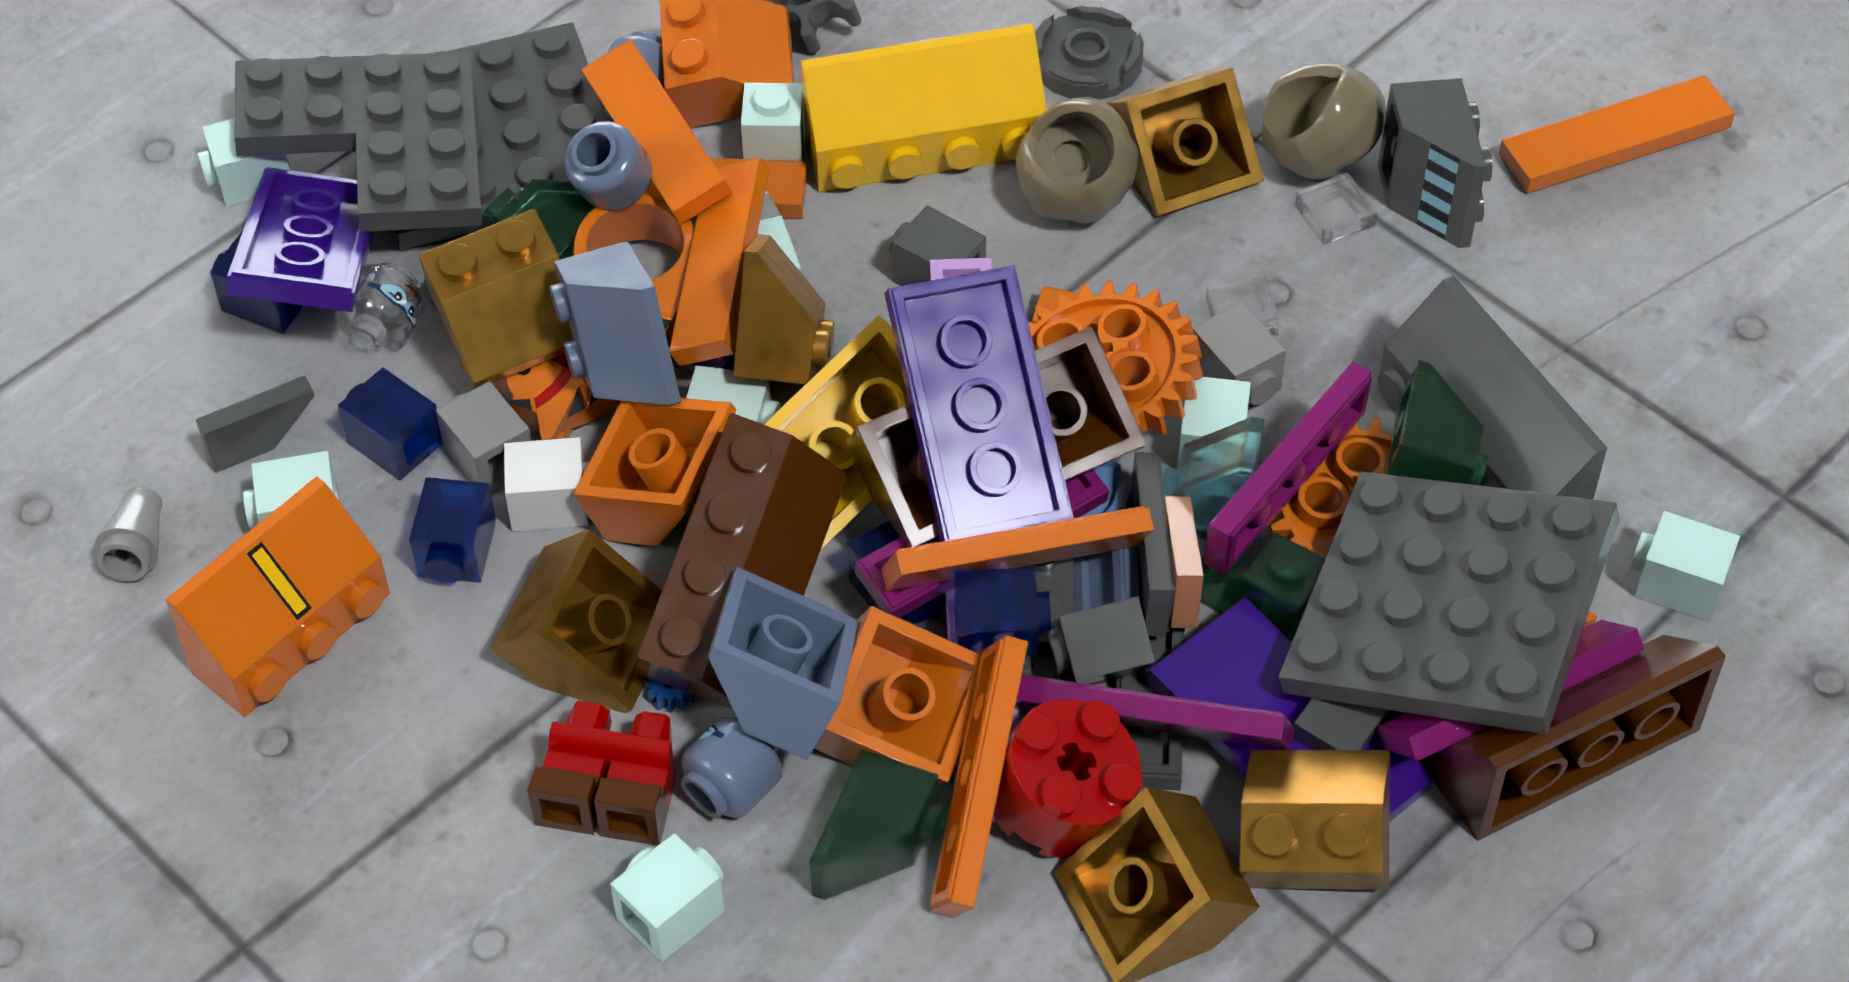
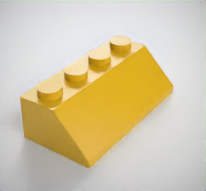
(920, 106)
(847, 392)

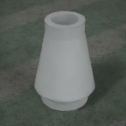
(131, 537)

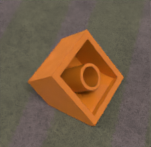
(718, 48)
(650, 467)
(903, 696)

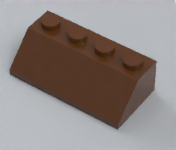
(1086, 415)
(756, 511)
(1593, 733)

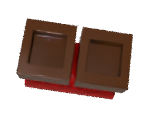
(606, 776)

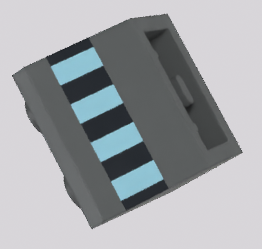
(1434, 158)

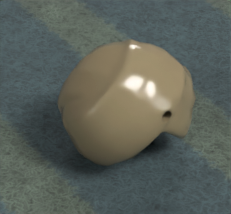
(1322, 119)
(1076, 161)

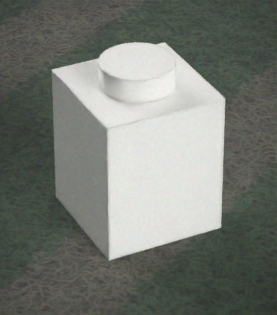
(542, 483)

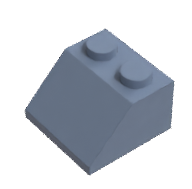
(614, 326)
(781, 661)

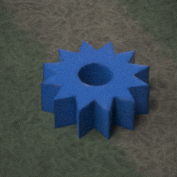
(667, 697)

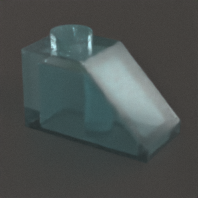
(1215, 469)

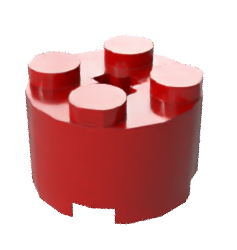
(1066, 775)

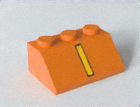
(278, 598)

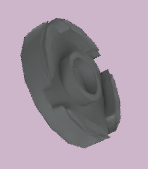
(1089, 53)

